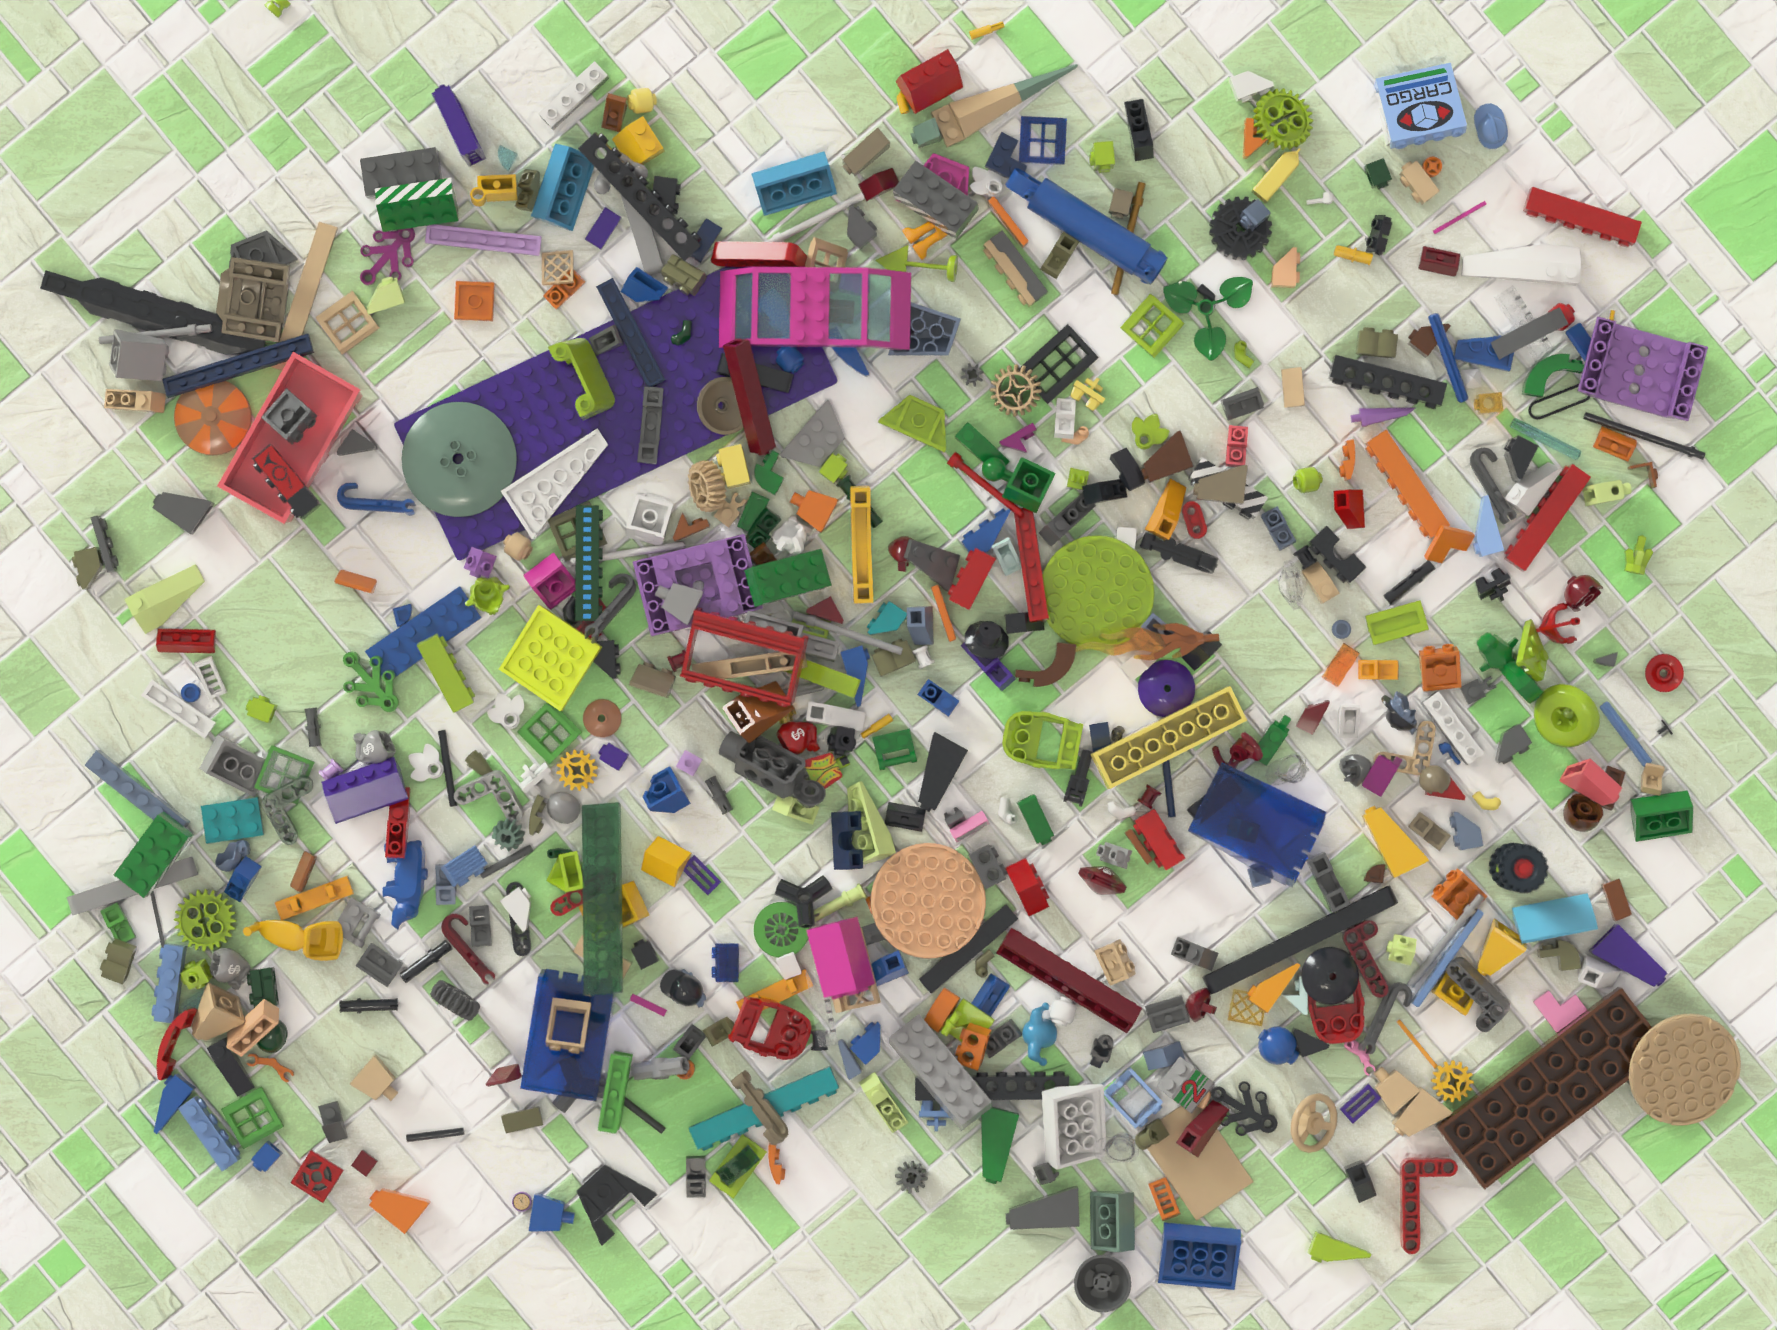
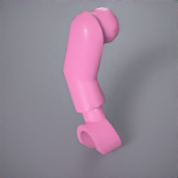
(1364, 1058)

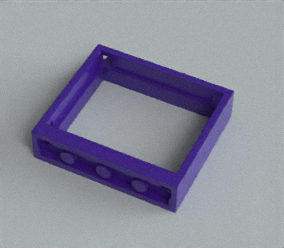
(458, 125)

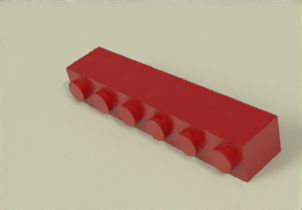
(1581, 216)
(1547, 517)

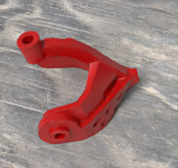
(1549, 627)

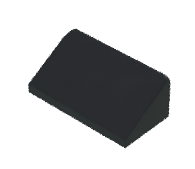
(905, 816)

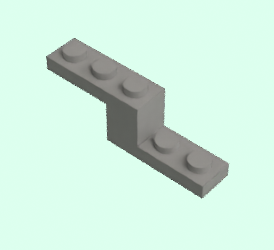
(816, 646)

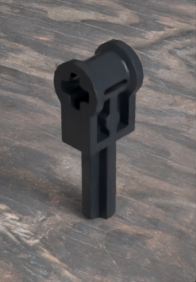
(1078, 783)

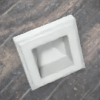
(1471, 378)

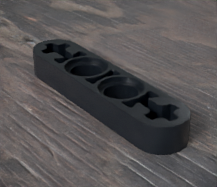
(525, 941)

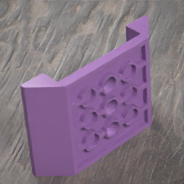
(1668, 377)

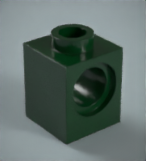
(1378, 174)

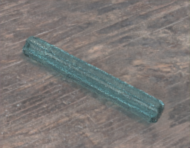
(1545, 438)

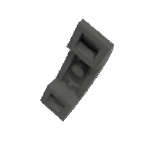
(1529, 333)
(650, 425)

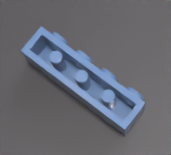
(170, 982)
(210, 1133)

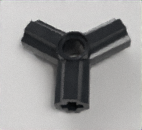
(805, 909)

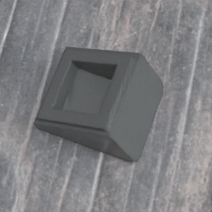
(1607, 660)

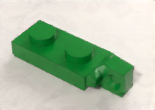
(1273, 739)

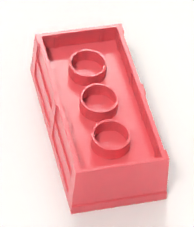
(328, 398)

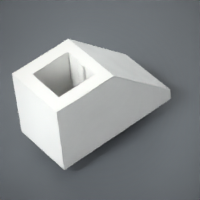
(1249, 84)
(1597, 973)

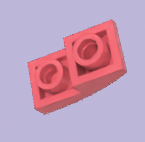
(1236, 446)

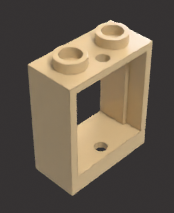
(569, 1006)

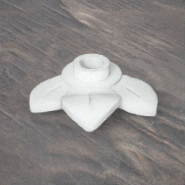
(984, 180)
(506, 707)
(423, 762)

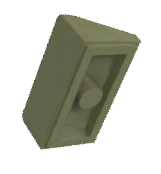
(522, 1119)

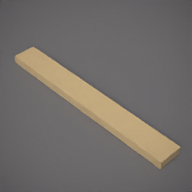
(308, 283)

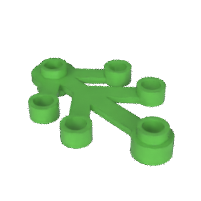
(372, 683)

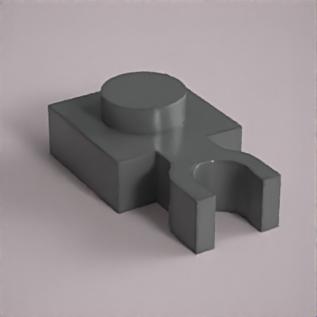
(1474, 690)

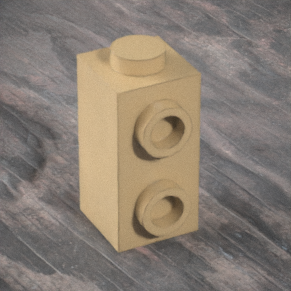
(1418, 181)

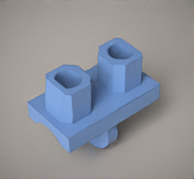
(927, 1112)

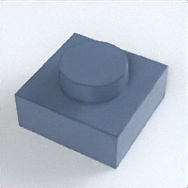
(1257, 879)

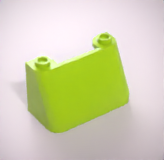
(598, 392)

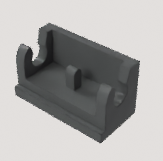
(1242, 403)

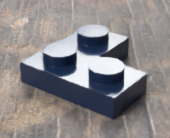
(1000, 157)

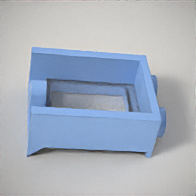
(1133, 1098)

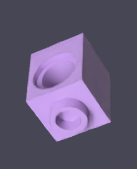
(689, 763)

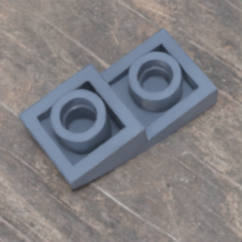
(1278, 528)

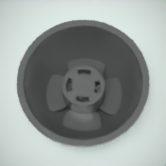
(1109, 1291)

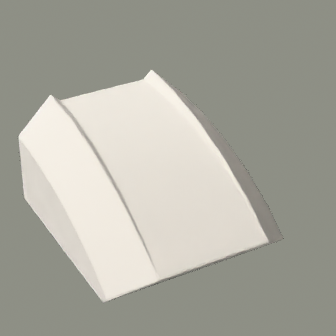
(649, 518)

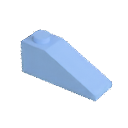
(1487, 534)

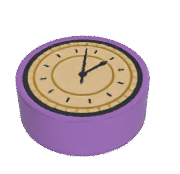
(521, 1201)

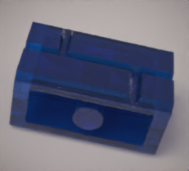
(726, 962)

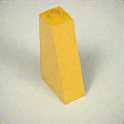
(1393, 844)

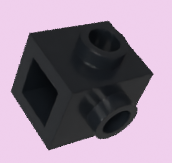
(841, 740)

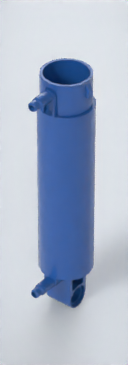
(1088, 226)

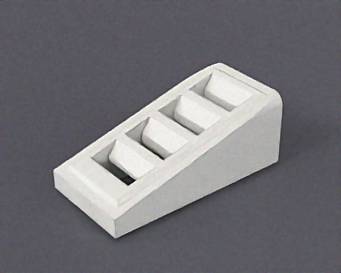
(209, 660)

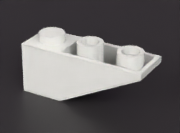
(834, 716)

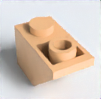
(1284, 271)

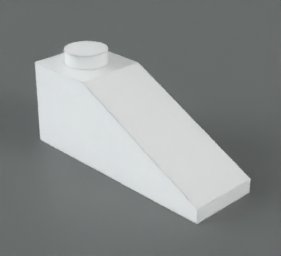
(1530, 490)

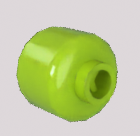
(1307, 480)

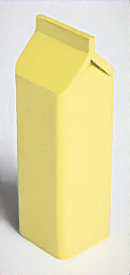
(1276, 175)

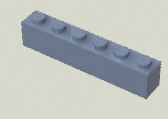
(131, 788)

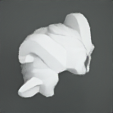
(791, 536)

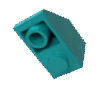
(889, 619)

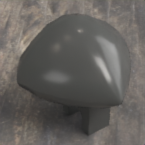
(1355, 768)

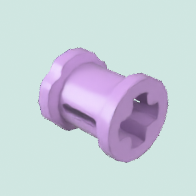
(331, 770)

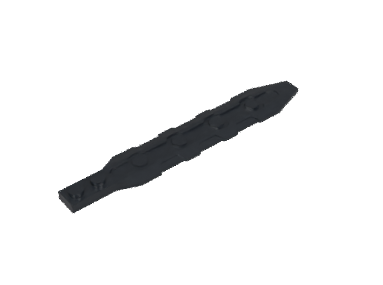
(148, 311)

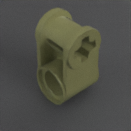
(1151, 1134)

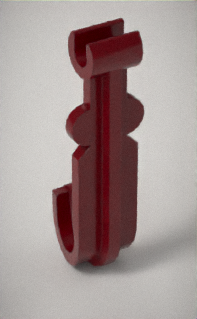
(463, 949)

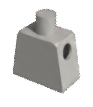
(680, 601)

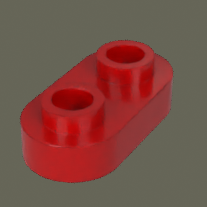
(1196, 519)

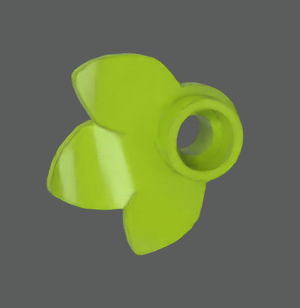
(1150, 429)

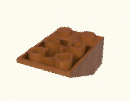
(754, 716)

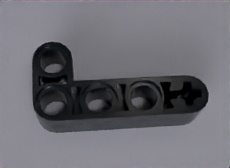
(768, 377)

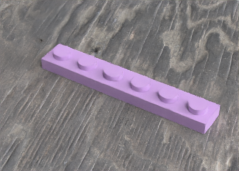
(483, 240)

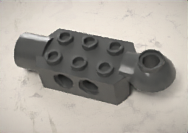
(772, 768)

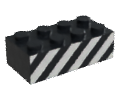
(1252, 499)

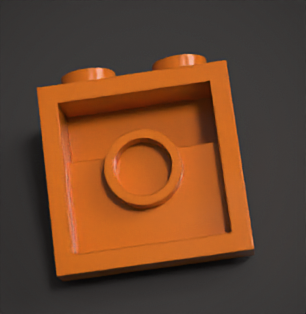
(1440, 667)
(1456, 893)

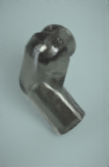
(1117, 733)

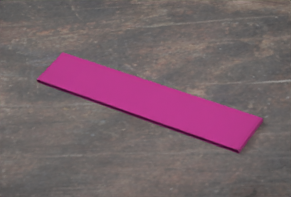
(657, 1009)

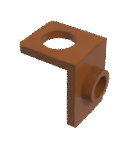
(1652, 473)

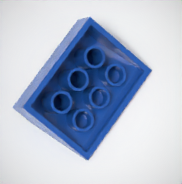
(1199, 1256)

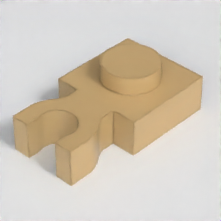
(729, 512)

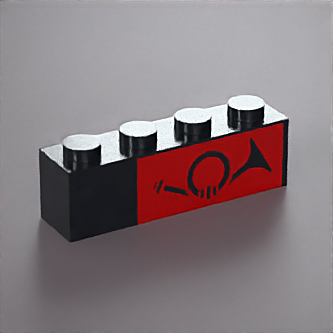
(286, 481)

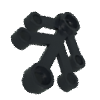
(1247, 1110)

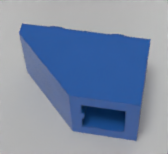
(938, 697)
(242, 879)
(868, 1044)

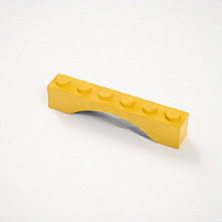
(861, 544)

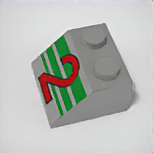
(1185, 1084)

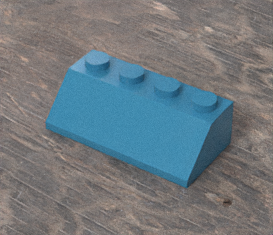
(794, 183)
(563, 187)

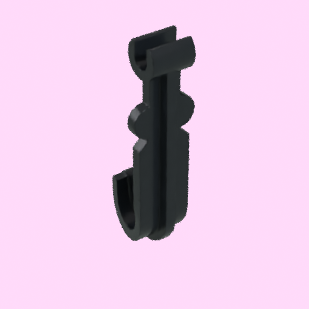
(1180, 553)

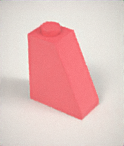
(1591, 782)

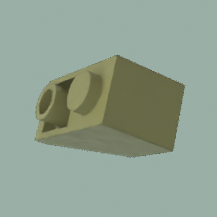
(89, 565)

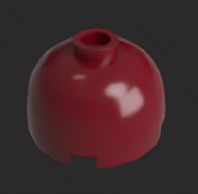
(1581, 591)

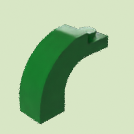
(1536, 378)

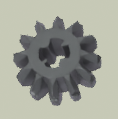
(918, 1177)

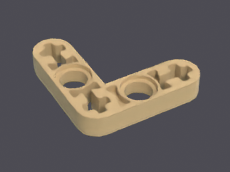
(1411, 761)

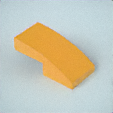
(1378, 669)

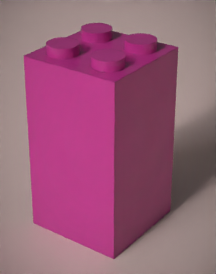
(841, 958)

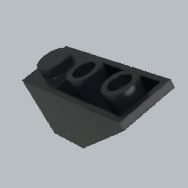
(1139, 130)

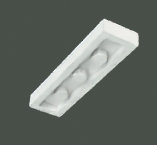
(178, 709)

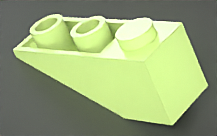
(883, 1102)

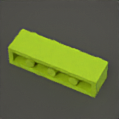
(445, 672)

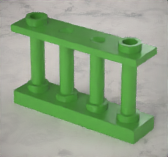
(615, 1092)

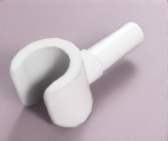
(1327, 199)

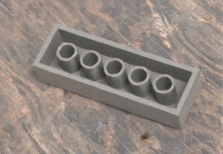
(940, 1072)

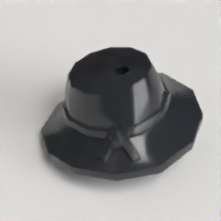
(986, 640)

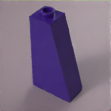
(1626, 954)

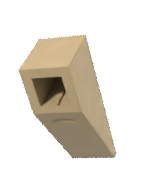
(135, 400)

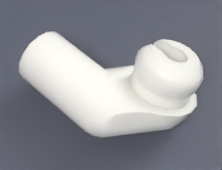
(1119, 812)
(1004, 813)

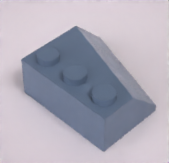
(930, 332)

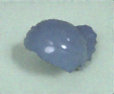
(232, 856)

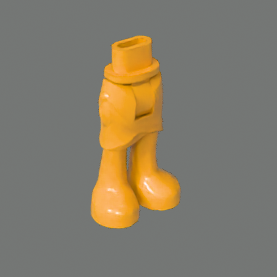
(922, 246)

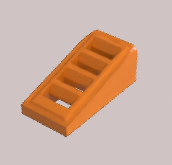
(1169, 1215)

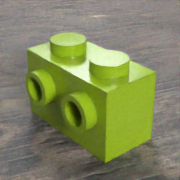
(1102, 156)

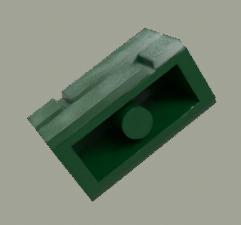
(263, 986)

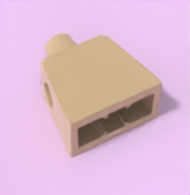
(375, 1080)
(1394, 1089)

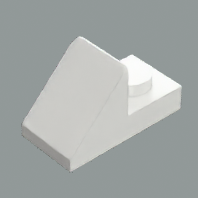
(1349, 721)

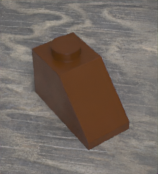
(1424, 340)

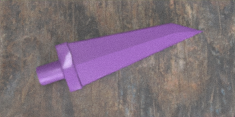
(1375, 415)

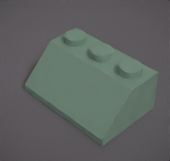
(1112, 1221)

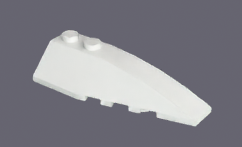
(1531, 264)

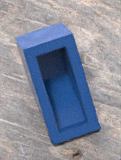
(643, 287)

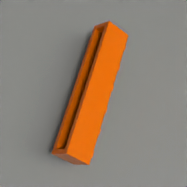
(1407, 484)

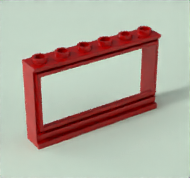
(748, 633)

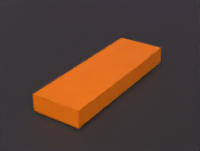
(1008, 222)
(943, 613)

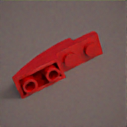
(398, 828)

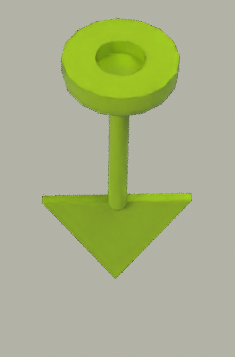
(898, 262)

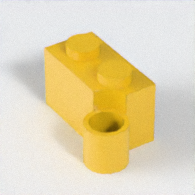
(495, 189)

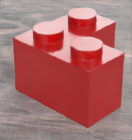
(1028, 886)

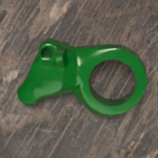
(1499, 656)

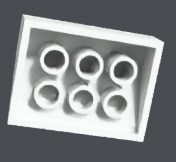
(1072, 1123)

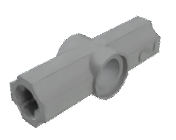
(660, 1068)

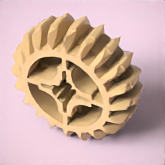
(1017, 398)
(707, 486)

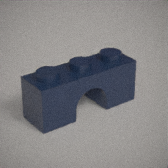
(844, 854)

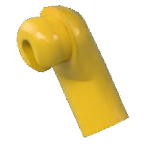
(902, 103)

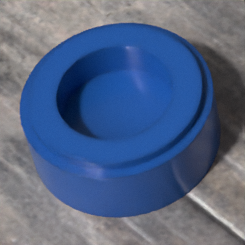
(190, 692)

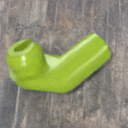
(1240, 354)

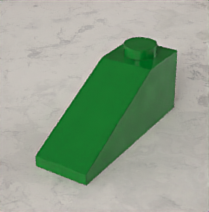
(978, 444)

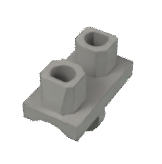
(1114, 855)

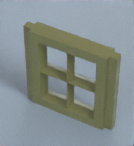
(561, 519)

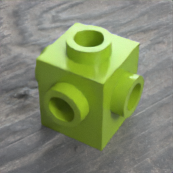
(196, 974)

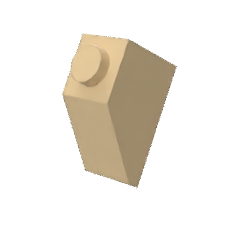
(1320, 582)

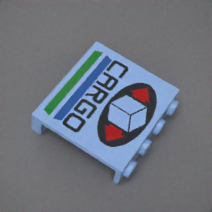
(1421, 105)

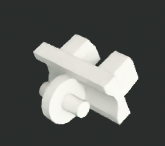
(533, 776)

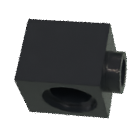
(644, 953)

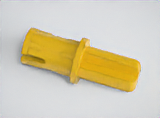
(1353, 254)

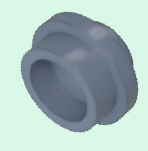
(1341, 629)

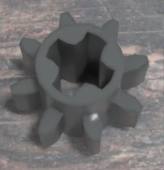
(973, 380)

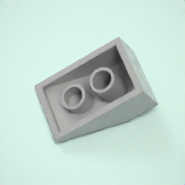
(233, 765)

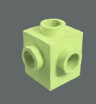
(1401, 949)

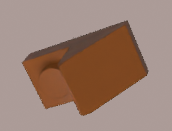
(614, 112)
(684, 530)

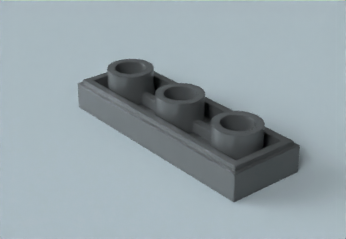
(105, 544)

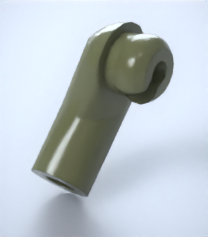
(981, 963)

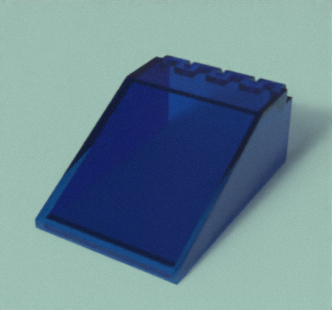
(1257, 824)
(563, 1071)

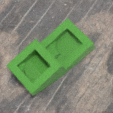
(118, 923)

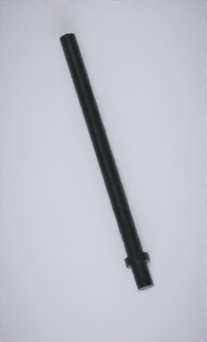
(1690, 451)

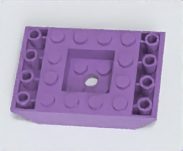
(715, 563)

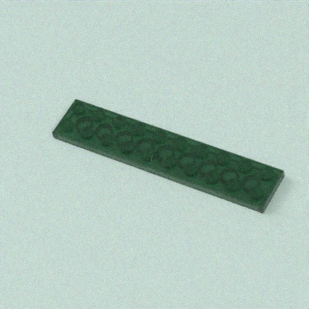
(602, 899)

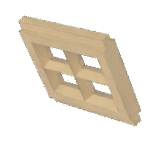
(818, 244)
(336, 309)

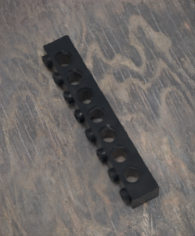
(589, 150)
(1001, 1079)

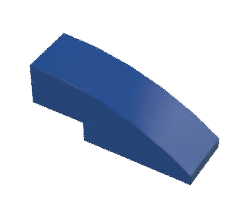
(852, 358)

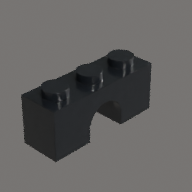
(1346, 569)

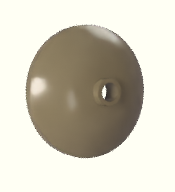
(724, 420)

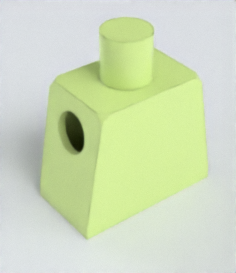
(1605, 492)

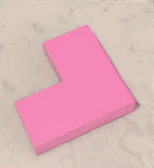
(1559, 1015)

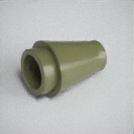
(478, 763)

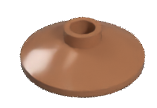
(612, 718)

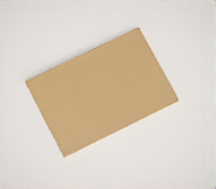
(1201, 1180)

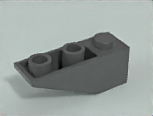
(1065, 520)

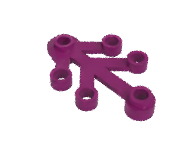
(390, 252)

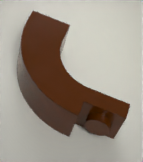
(1062, 663)

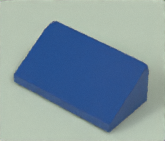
(1580, 339)
(990, 994)

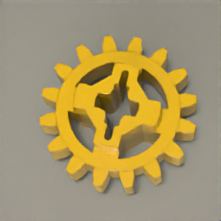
(571, 777)
(1443, 1084)

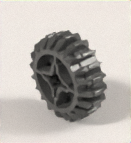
(455, 1000)

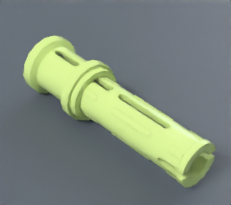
(846, 899)

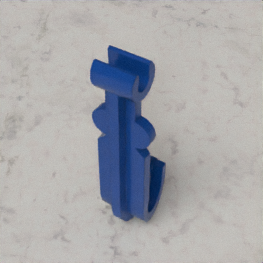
(372, 504)

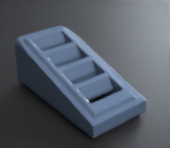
(851, 1066)

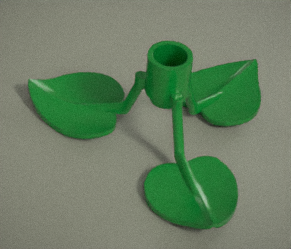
(1182, 295)

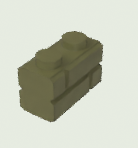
(683, 274)

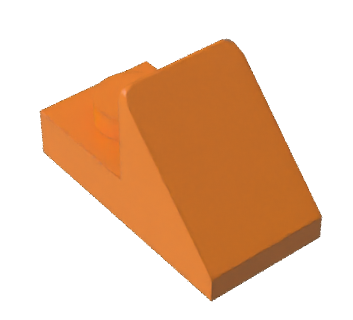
(1251, 143)

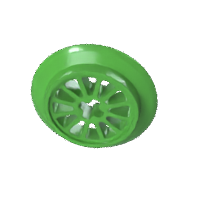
(760, 933)

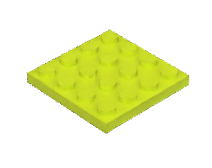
(550, 658)

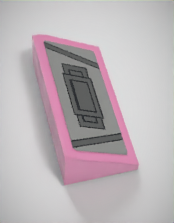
(969, 826)

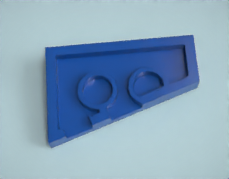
(1480, 352)

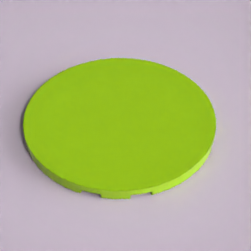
(1097, 589)

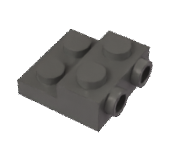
(290, 417)

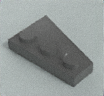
(933, 561)

